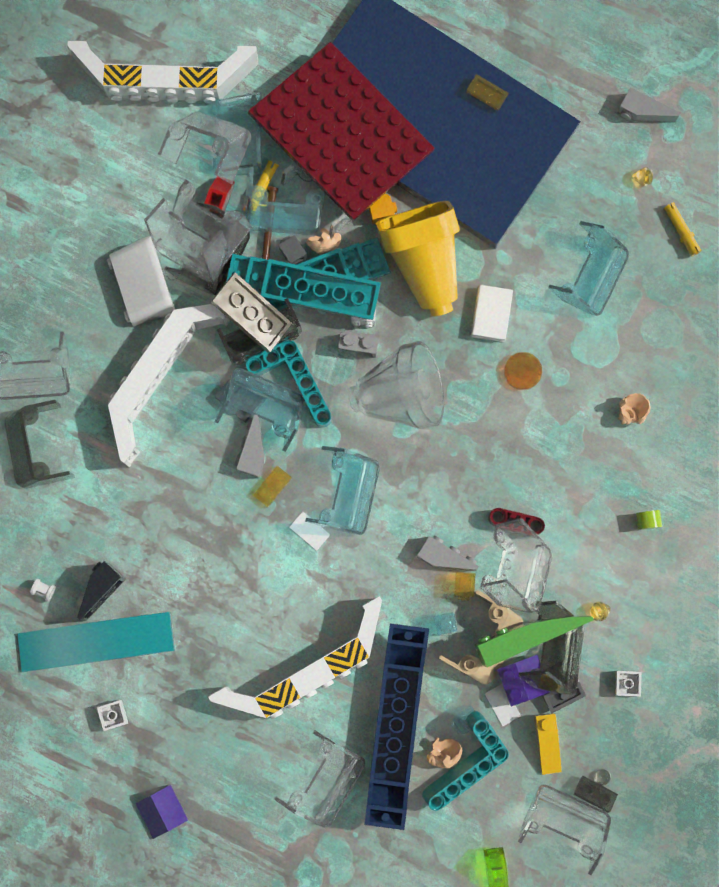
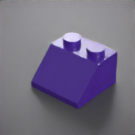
(515, 687)

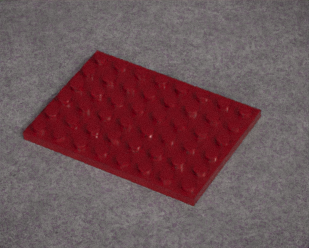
(341, 131)

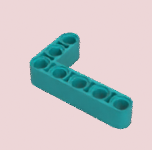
(298, 376)
(470, 765)

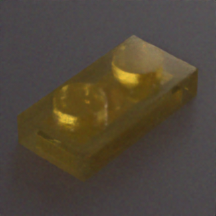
(487, 92)
(272, 486)

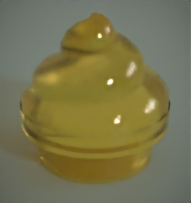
(644, 176)
(600, 611)

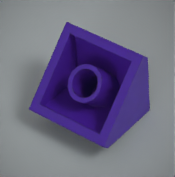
(161, 811)

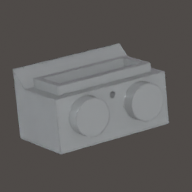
(358, 342)

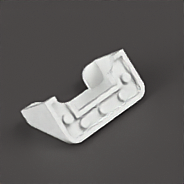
(141, 282)

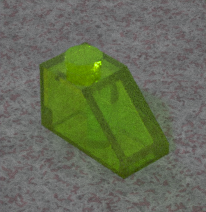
(496, 867)

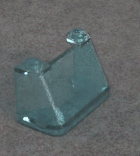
(236, 110)

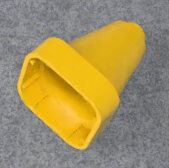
(425, 252)

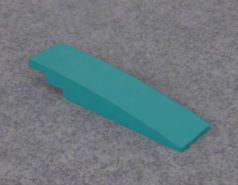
(358, 260)
(308, 286)
(96, 641)

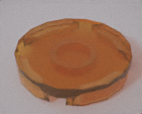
(523, 371)

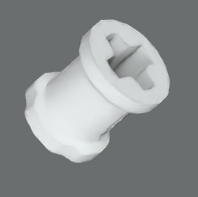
(42, 590)

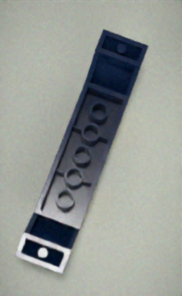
(396, 726)

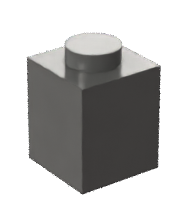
(292, 250)

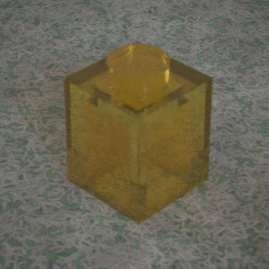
(464, 585)

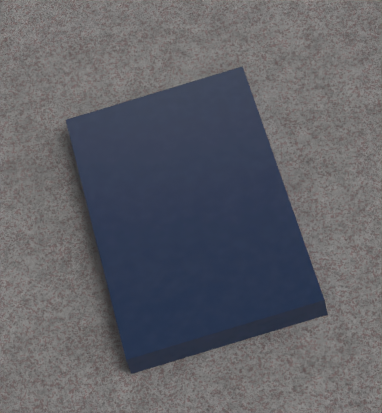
(482, 156)

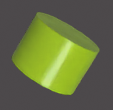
(649, 520)

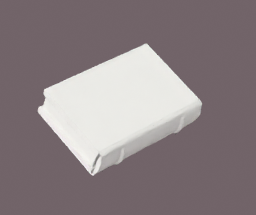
(491, 313)

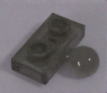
(595, 792)

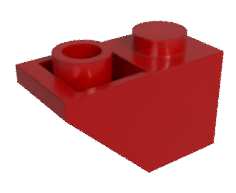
(219, 193)

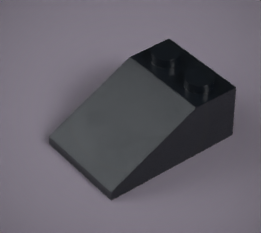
(100, 587)

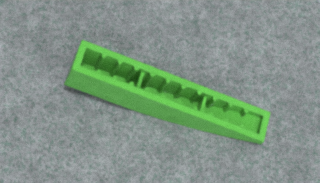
(523, 637)

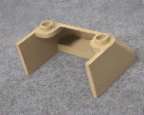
(472, 665)

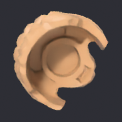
(324, 243)
(633, 409)
(444, 753)

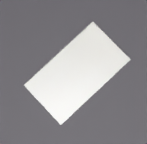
(311, 533)
(501, 706)

